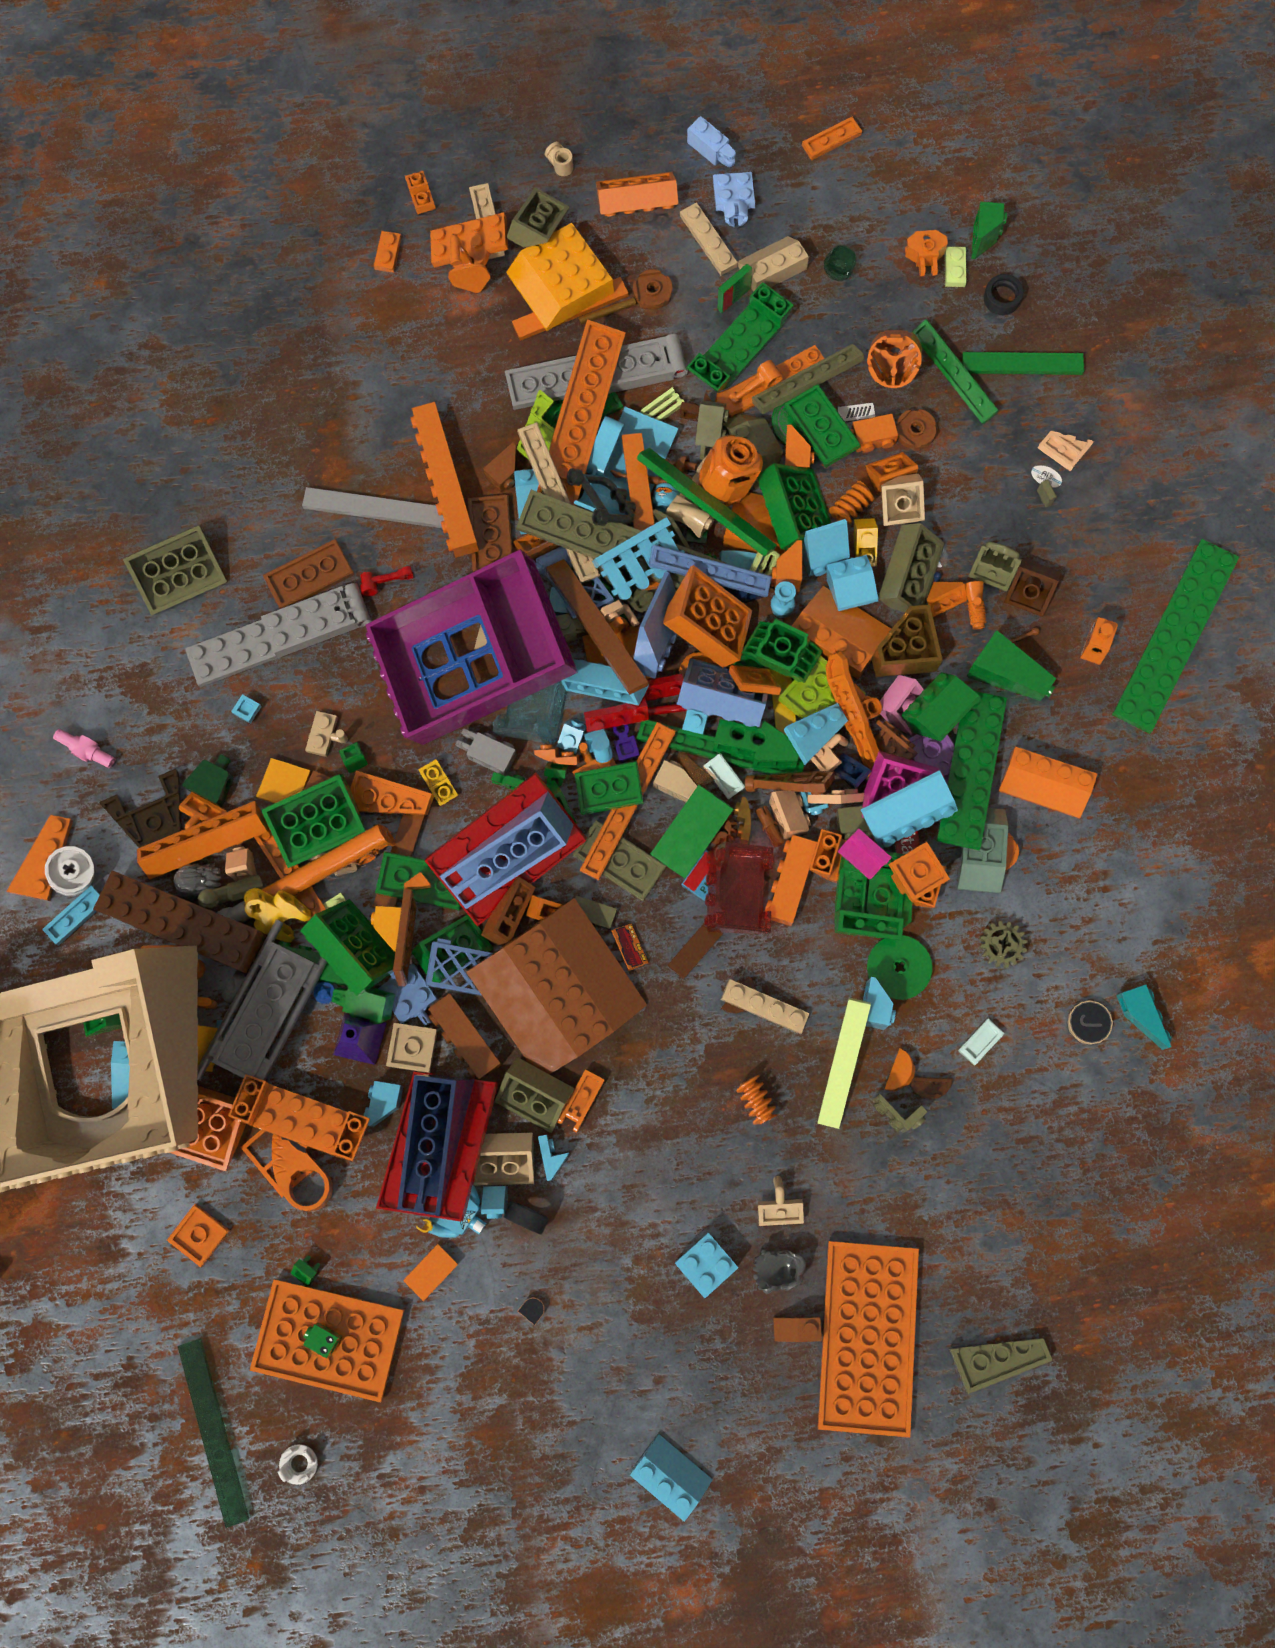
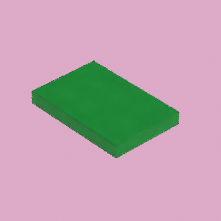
(609, 788)

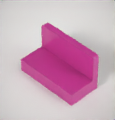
(864, 854)

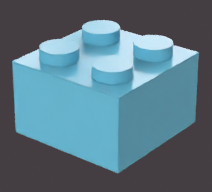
(706, 1265)

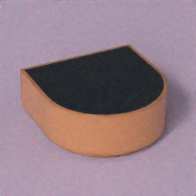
(532, 1310)

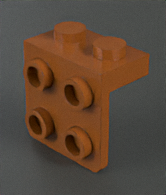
(891, 743)

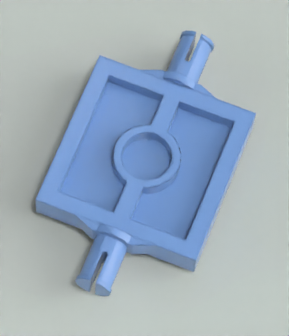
(411, 999)

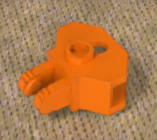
(926, 251)

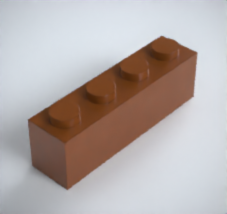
(465, 1037)

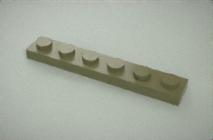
(808, 378)

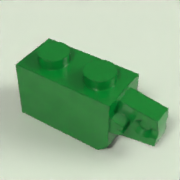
(372, 1004)

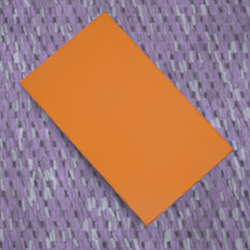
(430, 1272)

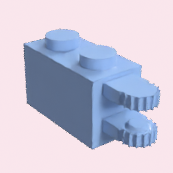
(710, 143)

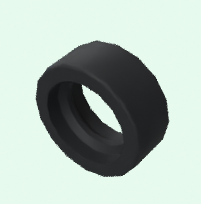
(1006, 281)
(526, 1217)

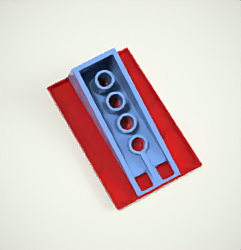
(512, 839)

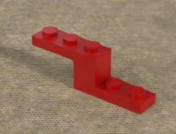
(630, 713)

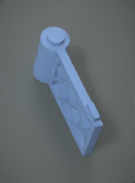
(559, 554)
(445, 944)

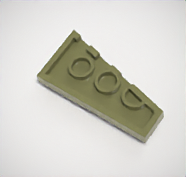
(994, 1362)

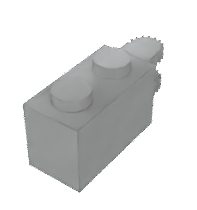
(488, 751)

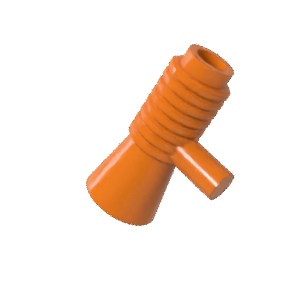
(976, 605)

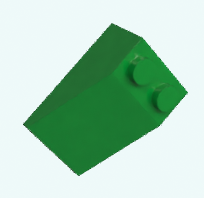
(460, 933)

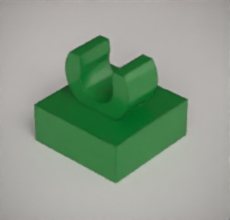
(555, 770)
(304, 1272)

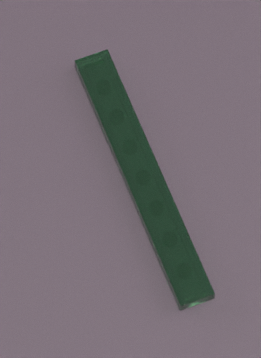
(213, 1433)

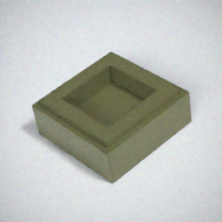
(1046, 493)

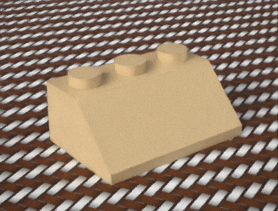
(776, 262)
(506, 1160)

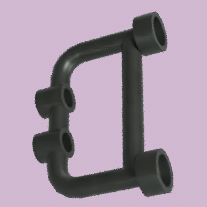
(600, 514)

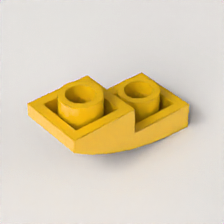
(438, 782)

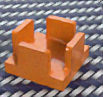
(918, 872)

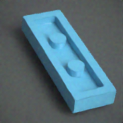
(72, 916)

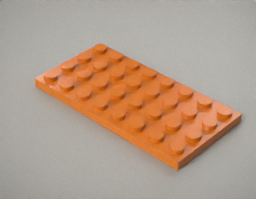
(868, 1339)

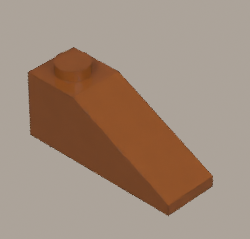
(508, 913)

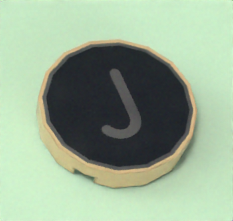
(1090, 1022)

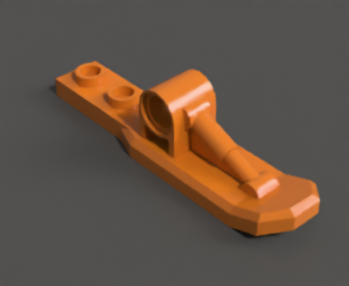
(739, 397)
(856, 707)

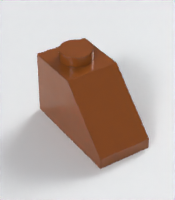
(501, 469)
(797, 1329)

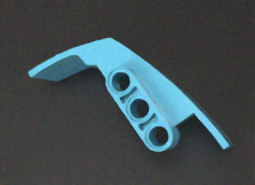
(608, 453)

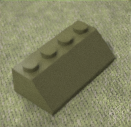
(911, 568)

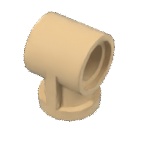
(556, 155)

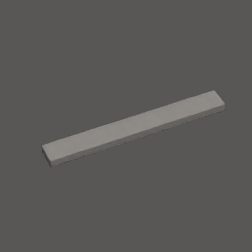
(372, 507)

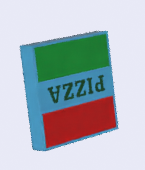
(696, 879)

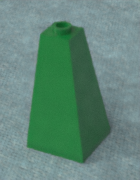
(1011, 669)

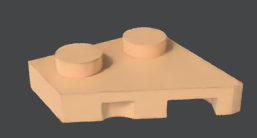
(1064, 448)
(837, 797)

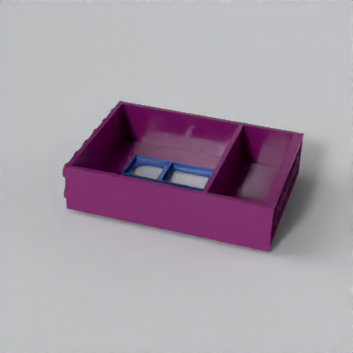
(519, 634)

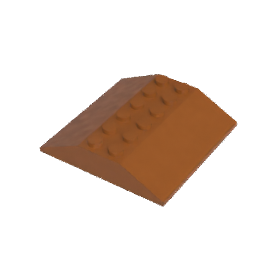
(557, 988)

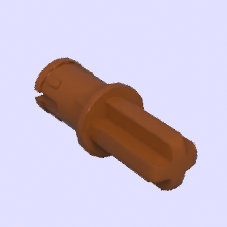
(770, 826)

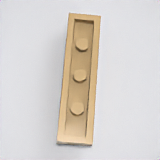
(483, 206)
(708, 239)
(765, 1006)

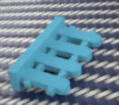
(629, 559)

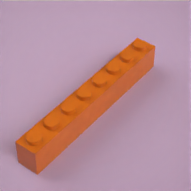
(445, 480)

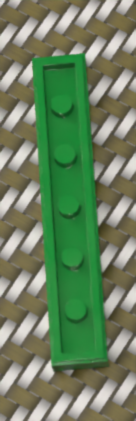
(1023, 363)
(955, 372)

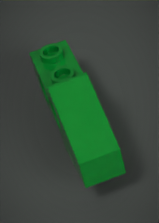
(773, 753)

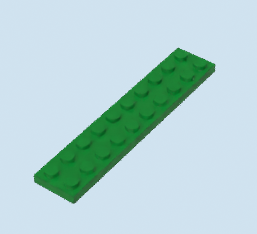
(1175, 636)

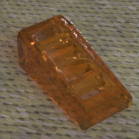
(694, 771)

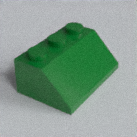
(940, 707)

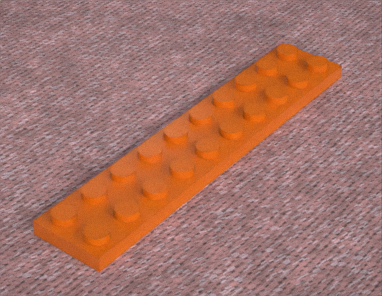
(584, 401)

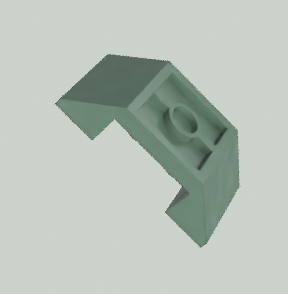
(985, 868)

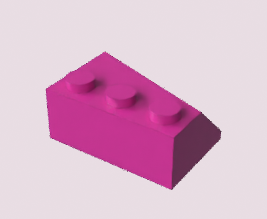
(893, 774)

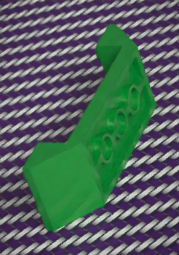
(742, 339)

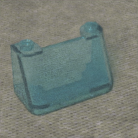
(535, 716)

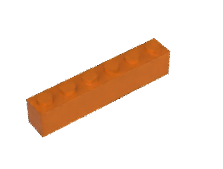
(201, 840)

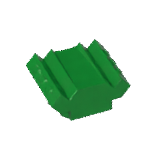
(783, 649)

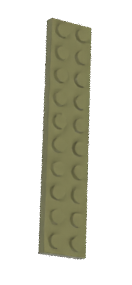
(574, 530)

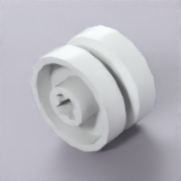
(60, 862)

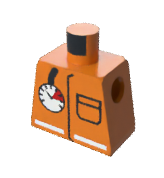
(1101, 637)

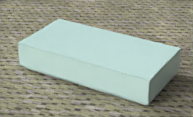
(724, 776)
(981, 1041)

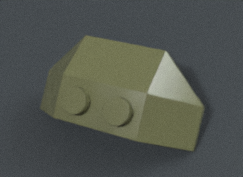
(759, 434)

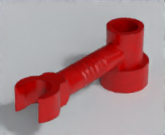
(370, 582)

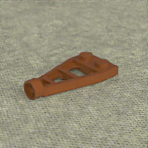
(815, 781)

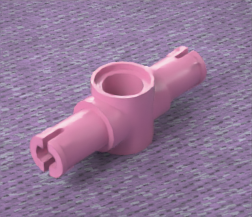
(84, 748)

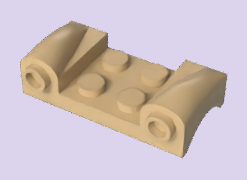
(689, 513)

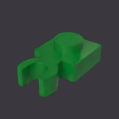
(507, 781)

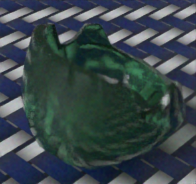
(840, 263)

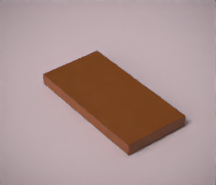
(491, 529)
(308, 574)
(405, 938)

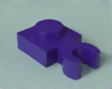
(625, 746)

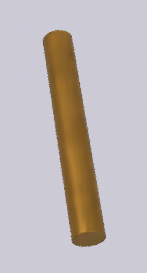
(607, 310)

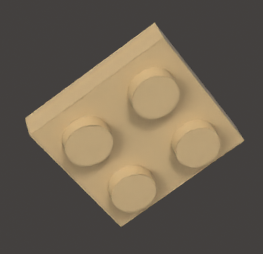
(411, 1047)

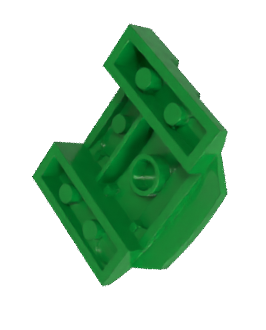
(870, 905)

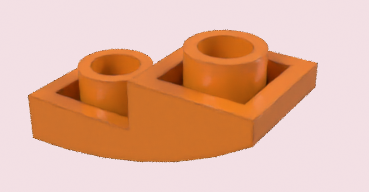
(420, 192)
(551, 754)

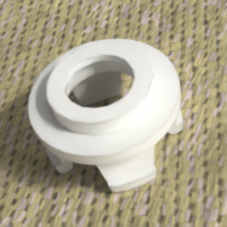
(286, 1471)

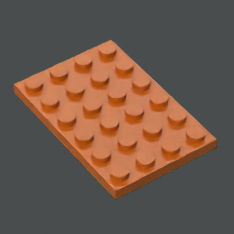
(361, 1357)

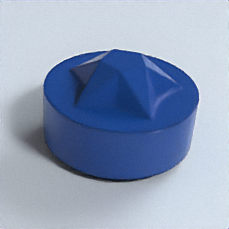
(323, 993)

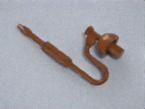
(683, 464)

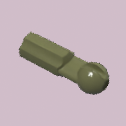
(231, 892)

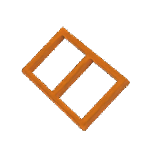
(263, 1170)

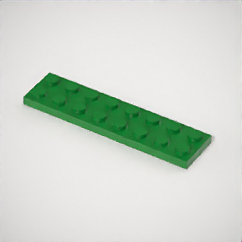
(973, 772)

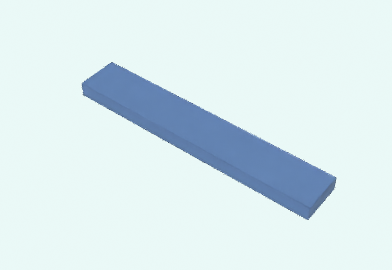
(721, 573)

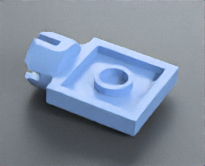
(734, 196)

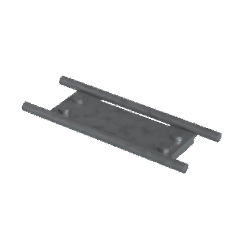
(263, 1010)

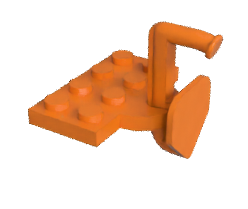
(466, 244)

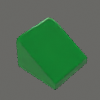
(353, 757)

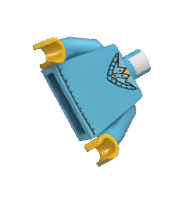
(452, 1229)

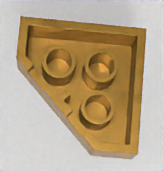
(909, 646)

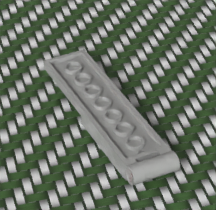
(637, 366)
(279, 634)

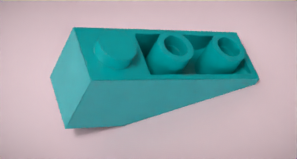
(1141, 1011)

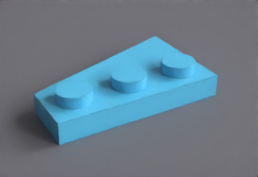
(815, 731)

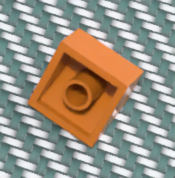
(789, 567)

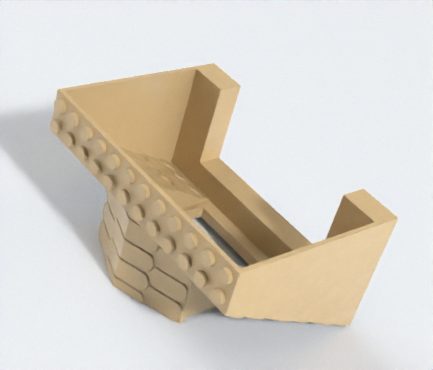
(159, 1020)

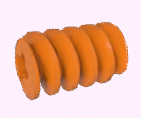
(851, 502)
(756, 1100)

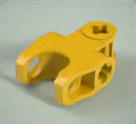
(269, 908)

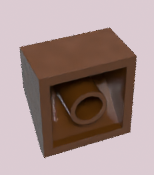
(1032, 587)

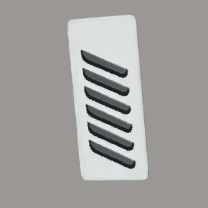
(857, 412)

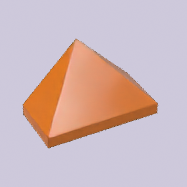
(946, 596)

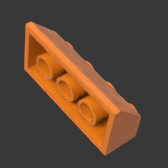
(637, 193)
(1047, 782)

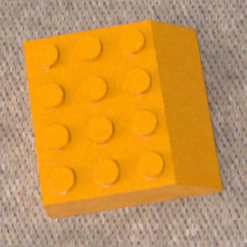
(560, 277)

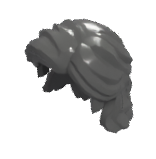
(195, 878)
(778, 1270)

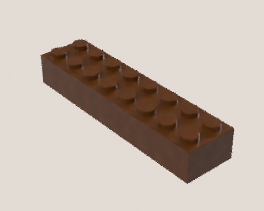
(180, 921)

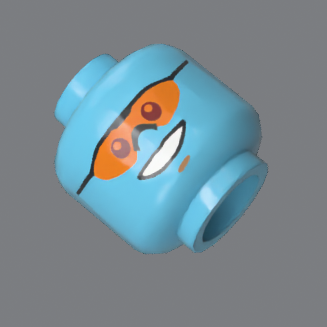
(663, 496)

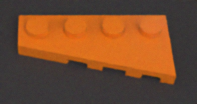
(384, 796)
(31, 877)

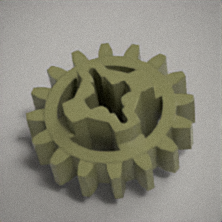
(1012, 947)

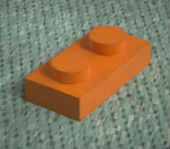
(387, 251)

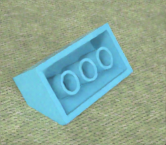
(909, 810)

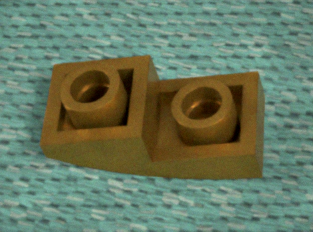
(743, 811)

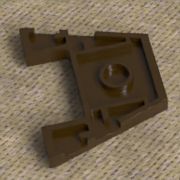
(151, 820)

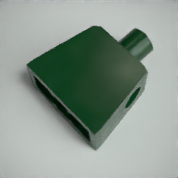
(211, 780)

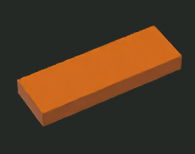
(831, 138)

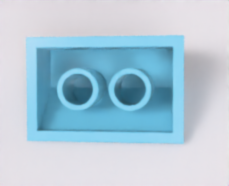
(671, 1477)

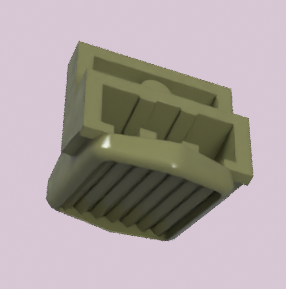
(996, 565)

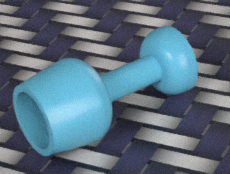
(783, 600)

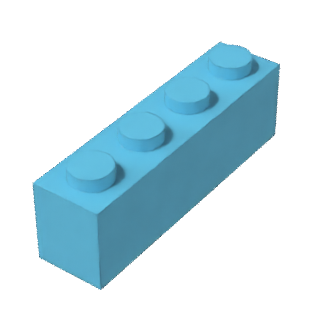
(600, 682)

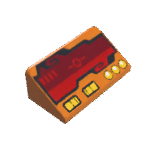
(629, 947)

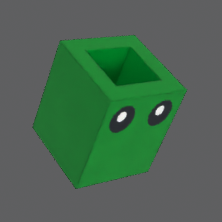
(321, 1340)

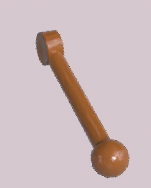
(1035, 631)

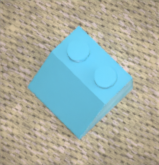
(852, 582)
(881, 1007)

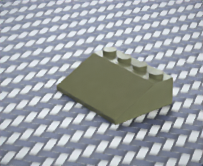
(175, 569)

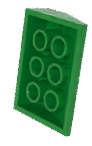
(792, 502)
(314, 820)
(350, 946)

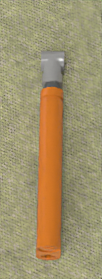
(357, 850)

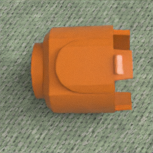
(896, 368)
(727, 460)

